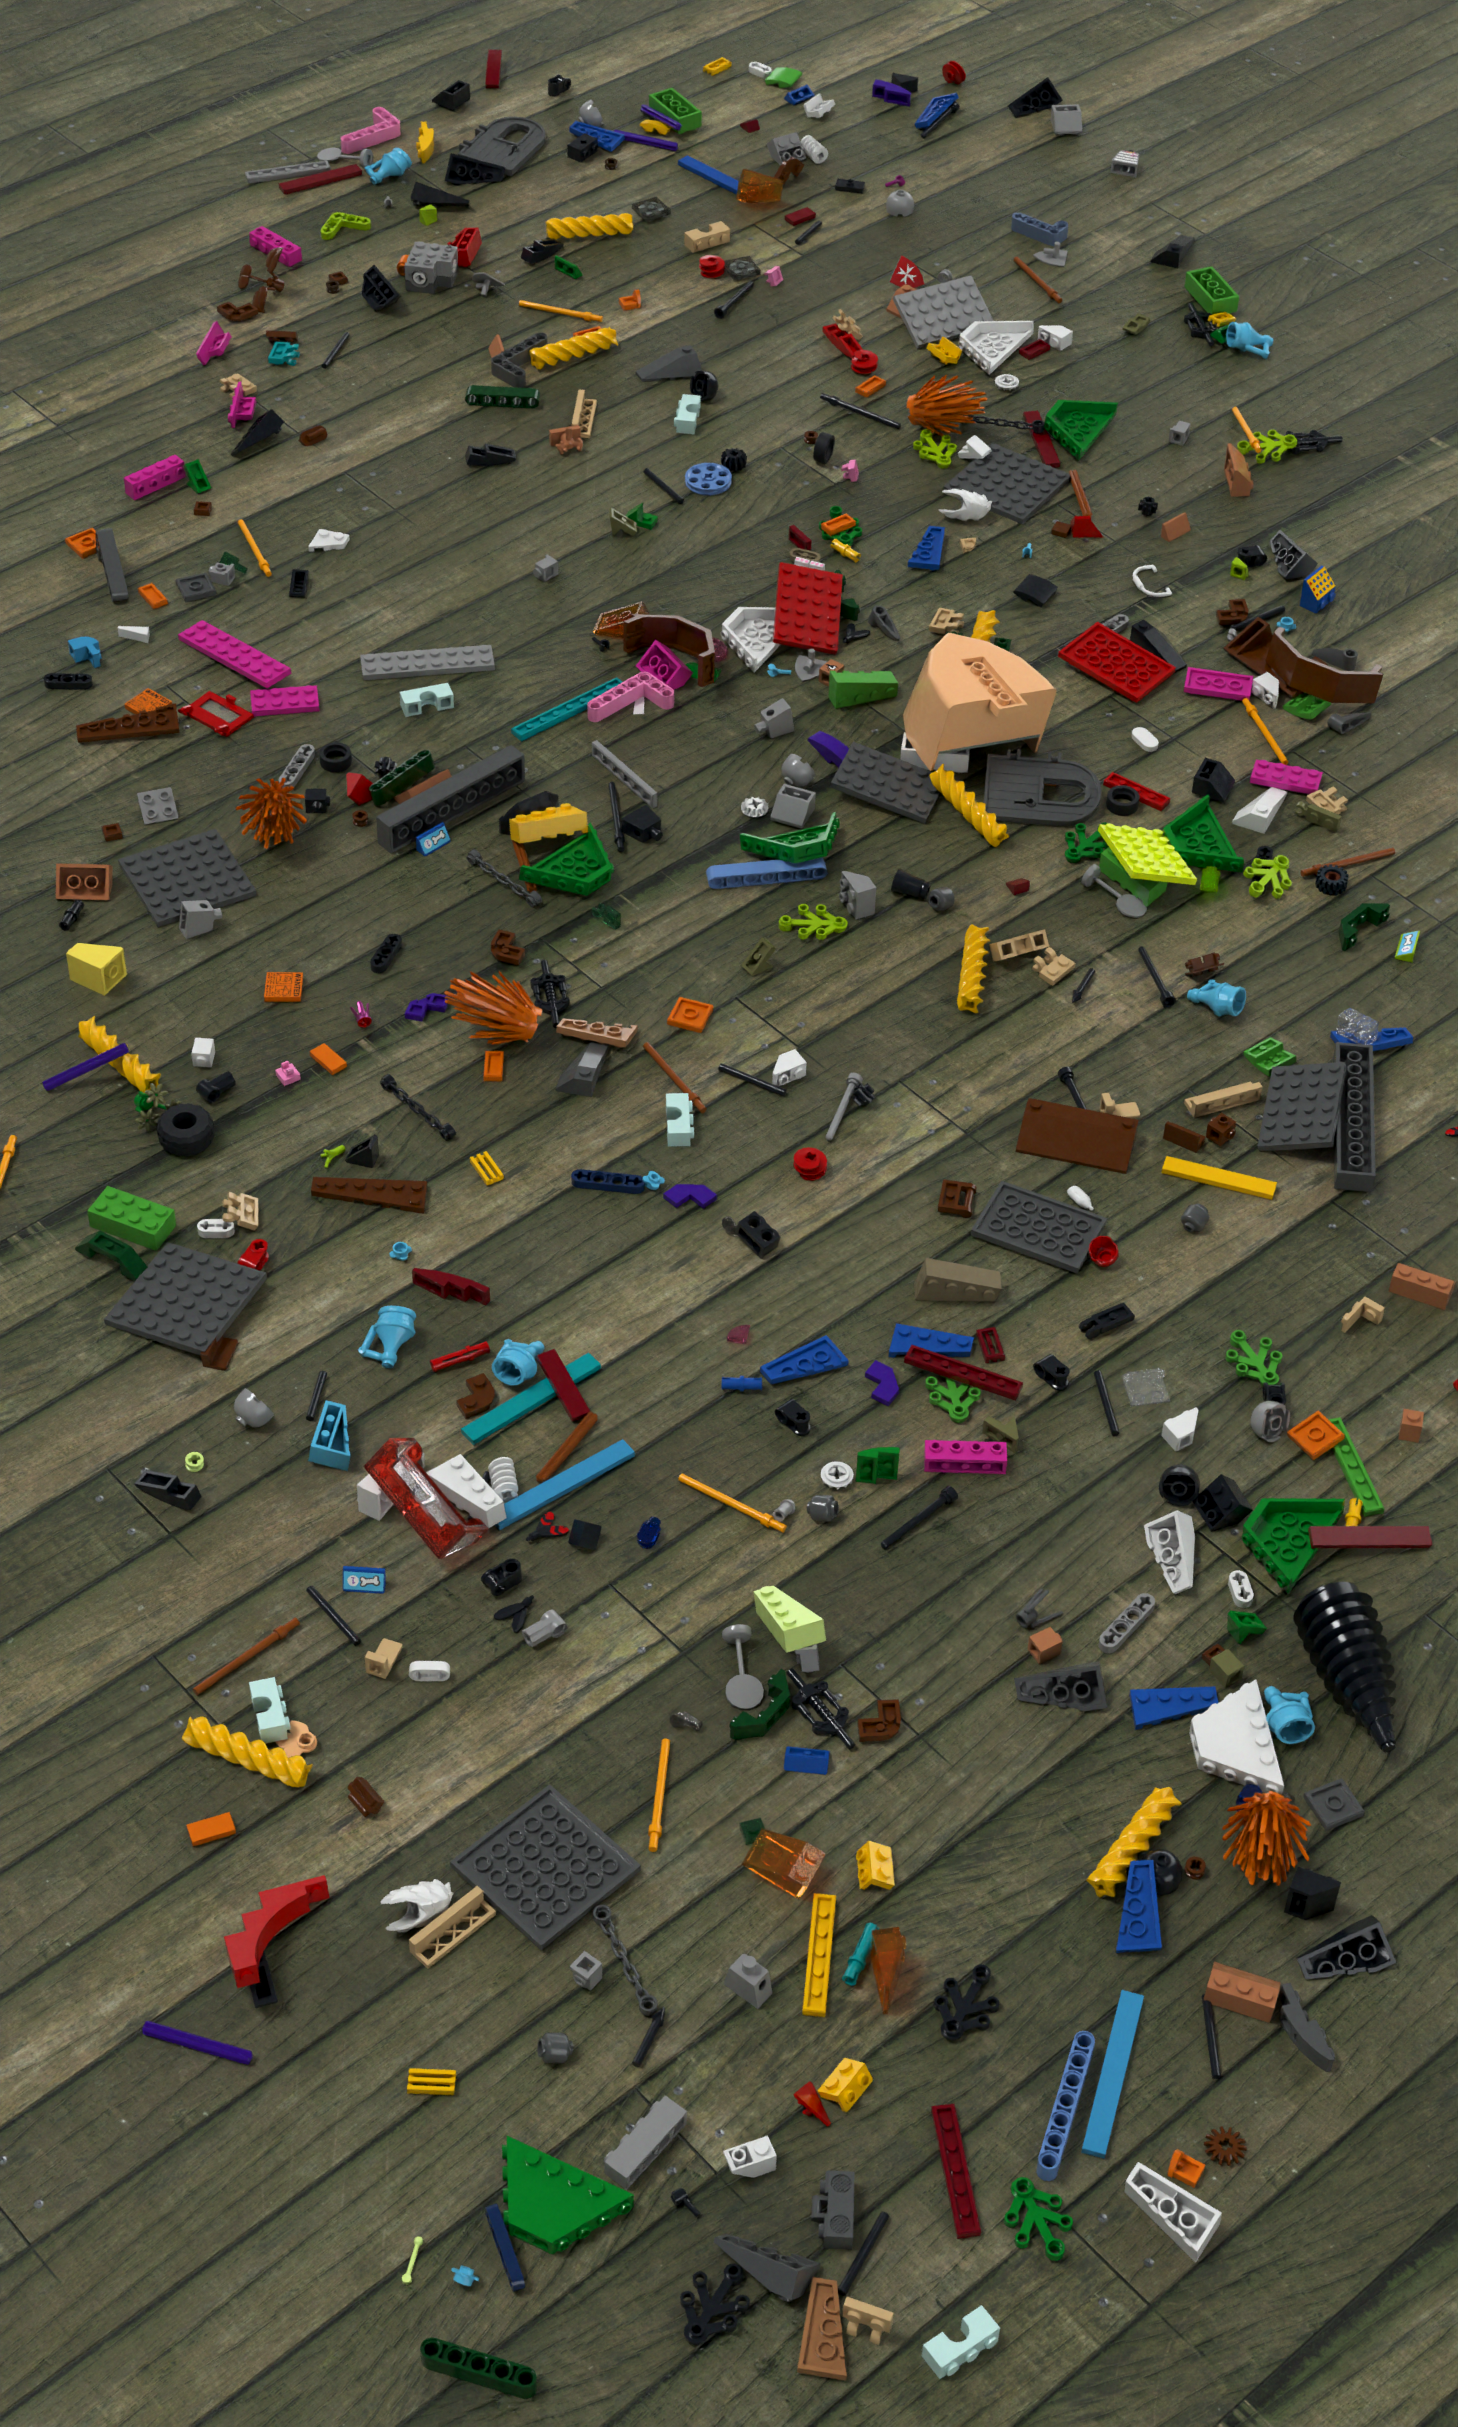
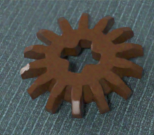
(1230, 2153)

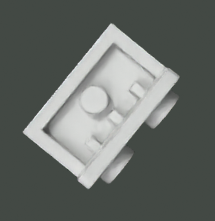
(816, 106)

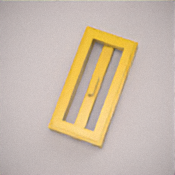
(717, 66)
(1221, 319)
(481, 1158)
(431, 2077)

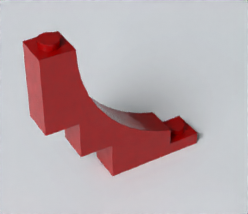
(277, 1910)

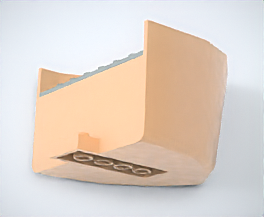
(974, 699)

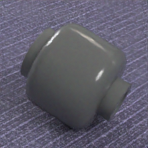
(941, 898)
(1195, 1218)
(823, 1508)
(554, 2047)

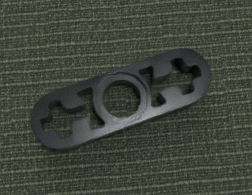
(78, 681)
(386, 960)

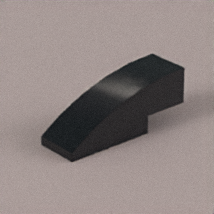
(541, 250)
(489, 455)
(169, 1489)
(263, 1992)

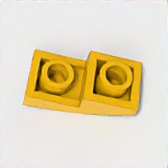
(651, 125)

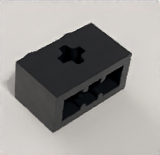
(582, 147)

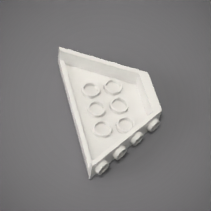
(994, 341)
(751, 634)
(1236, 1741)

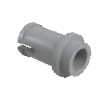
(786, 1508)

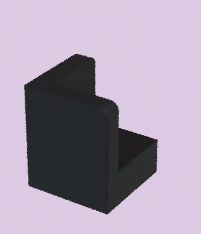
(584, 1534)

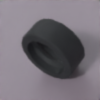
(824, 447)
(335, 749)
(1124, 792)

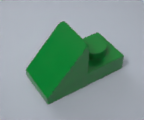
(197, 478)
(642, 519)
(1242, 1623)

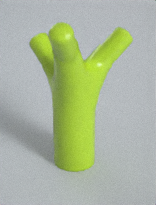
(330, 1154)

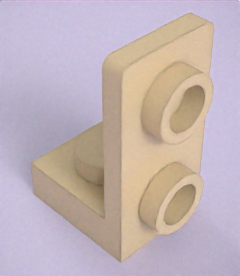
(1108, 1106)
(1366, 1308)
(383, 1659)

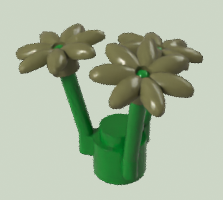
(146, 1100)

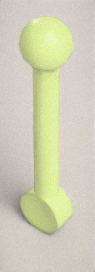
(406, 2278)

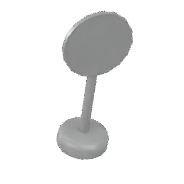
(331, 154)
(1126, 904)
(742, 1690)

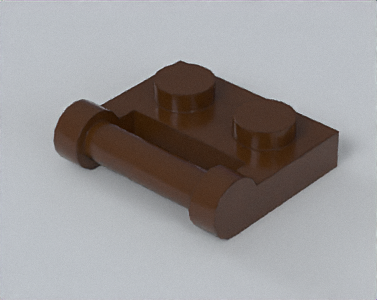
(950, 1198)

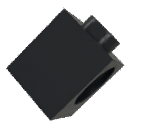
(316, 801)

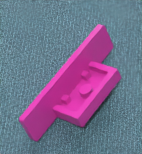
(213, 343)
(242, 407)

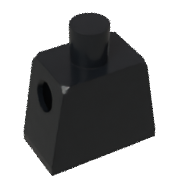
(642, 825)

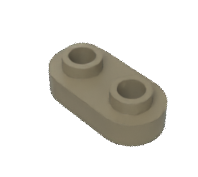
(805, 554)

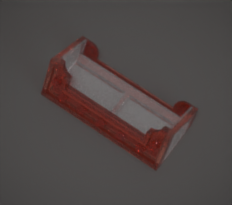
(420, 1499)

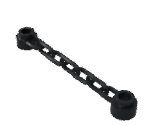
(1037, 425)
(446, 1131)

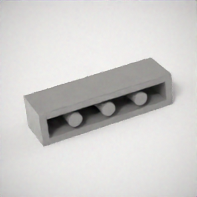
(645, 2142)

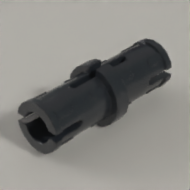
(71, 915)

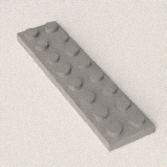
(427, 662)

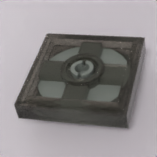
(651, 209)
(742, 268)

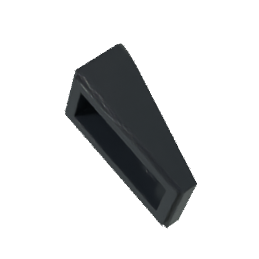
(299, 575)

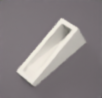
(134, 633)

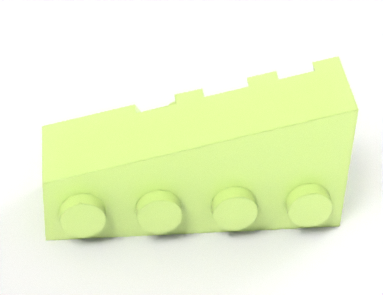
(788, 1620)

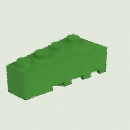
(860, 687)
(1146, 890)

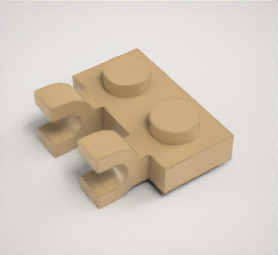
(848, 325)
(232, 382)
(943, 619)
(1328, 800)
(1057, 968)
(246, 1211)
(875, 2317)

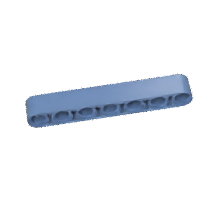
(764, 873)
(1065, 2114)

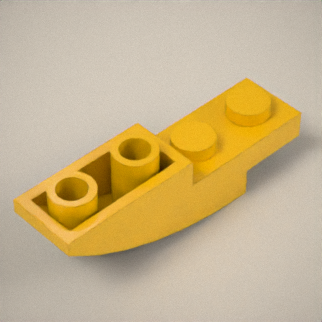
(425, 142)

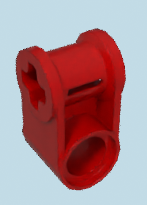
(255, 1255)

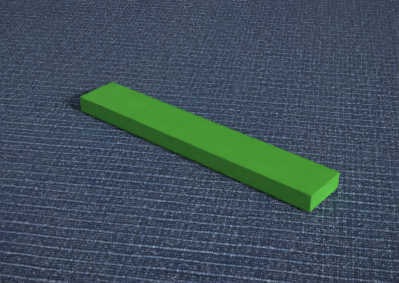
(1356, 1473)

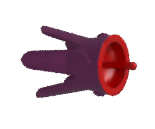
(363, 1018)

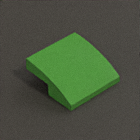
(783, 76)
(1306, 706)
(1268, 1055)

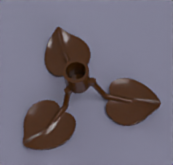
(273, 282)

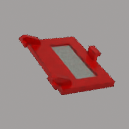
(217, 713)

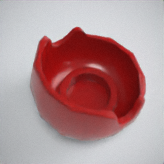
(1103, 1251)

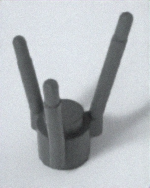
(1028, 1614)

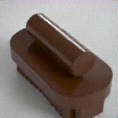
(313, 435)
(364, 1797)

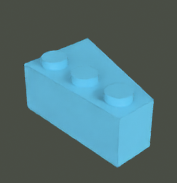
(331, 1438)

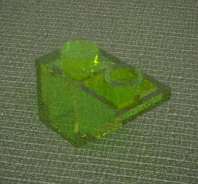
(1209, 879)

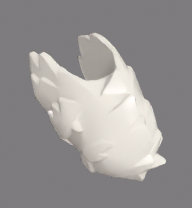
(972, 505)
(424, 1904)

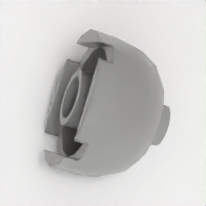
(590, 114)
(900, 203)
(796, 772)
(251, 1410)
(1270, 1420)

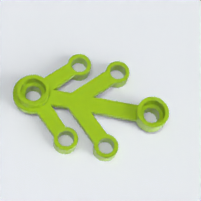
(1285, 442)
(942, 461)
(1279, 864)
(833, 923)

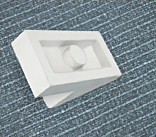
(974, 449)

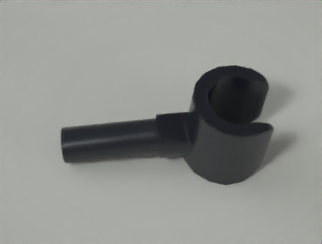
(603, 643)
(679, 2196)

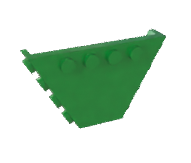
(1079, 423)
(1201, 839)
(795, 845)
(575, 868)
(1281, 1537)
(554, 2200)

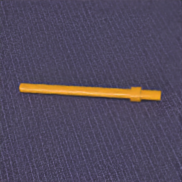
(587, 316)
(1254, 442)
(263, 564)
(1253, 712)
(8, 1153)
(765, 1519)
(655, 1828)

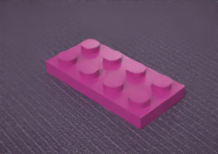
(1218, 684)
(284, 700)
(1285, 777)

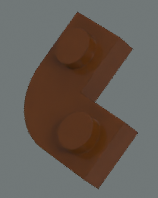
(792, 166)
(233, 313)
(1237, 613)
(503, 950)
(481, 1397)
(884, 1726)

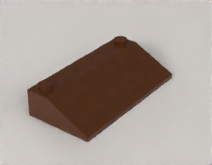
(1252, 649)
(1077, 1135)

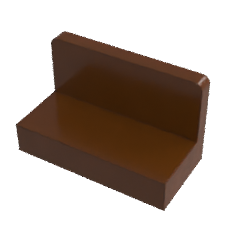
(1183, 1137)
(219, 1353)

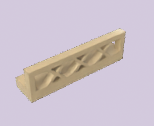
(580, 410)
(1223, 1099)
(449, 1920)

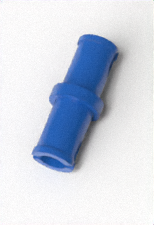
(742, 1383)

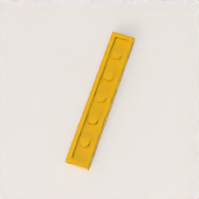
(1219, 1177)
(819, 1955)

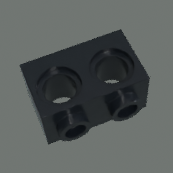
(756, 1236)

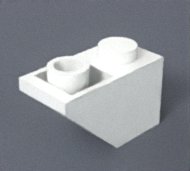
(1056, 336)
(1266, 689)
(789, 1068)
(1180, 1430)
(752, 2158)

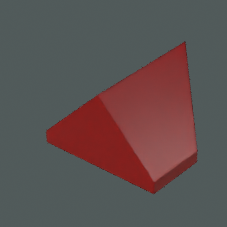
(1084, 527)
(358, 788)

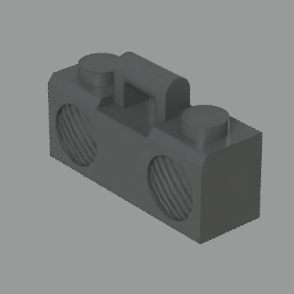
(839, 2198)

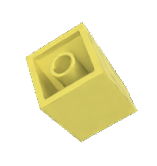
(96, 966)

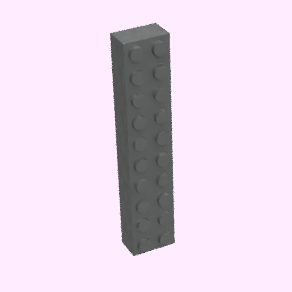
(450, 798)
(1355, 1124)

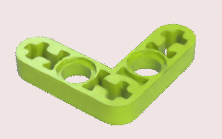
(340, 220)

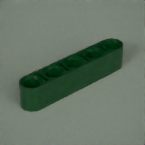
(502, 396)
(401, 777)
(487, 2376)

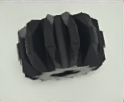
(733, 459)

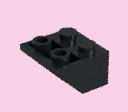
(453, 95)
(1213, 780)
(1222, 1504)
(1311, 1894)

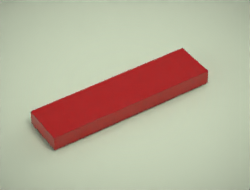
(1147, 796)

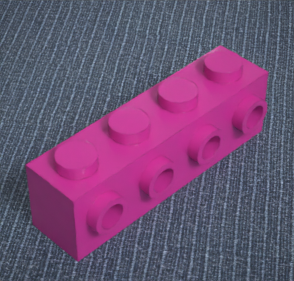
(266, 240)
(154, 477)
(965, 1456)

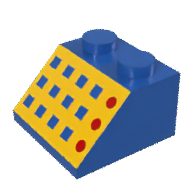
(1317, 590)

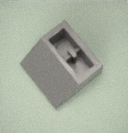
(1066, 119)
(786, 146)
(793, 806)
(857, 894)

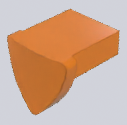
(631, 302)
(1185, 2168)

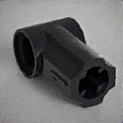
(212, 1089)

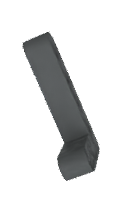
(506, 364)
(108, 553)

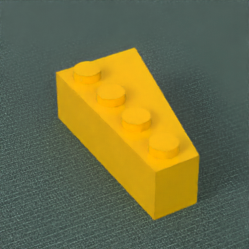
(548, 823)

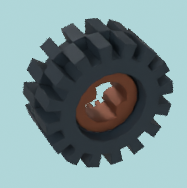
(1331, 879)

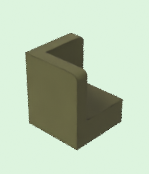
(1226, 1668)

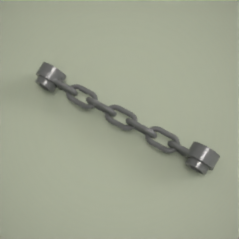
(532, 899)
(647, 2000)

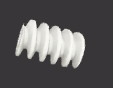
(814, 149)
(503, 1478)

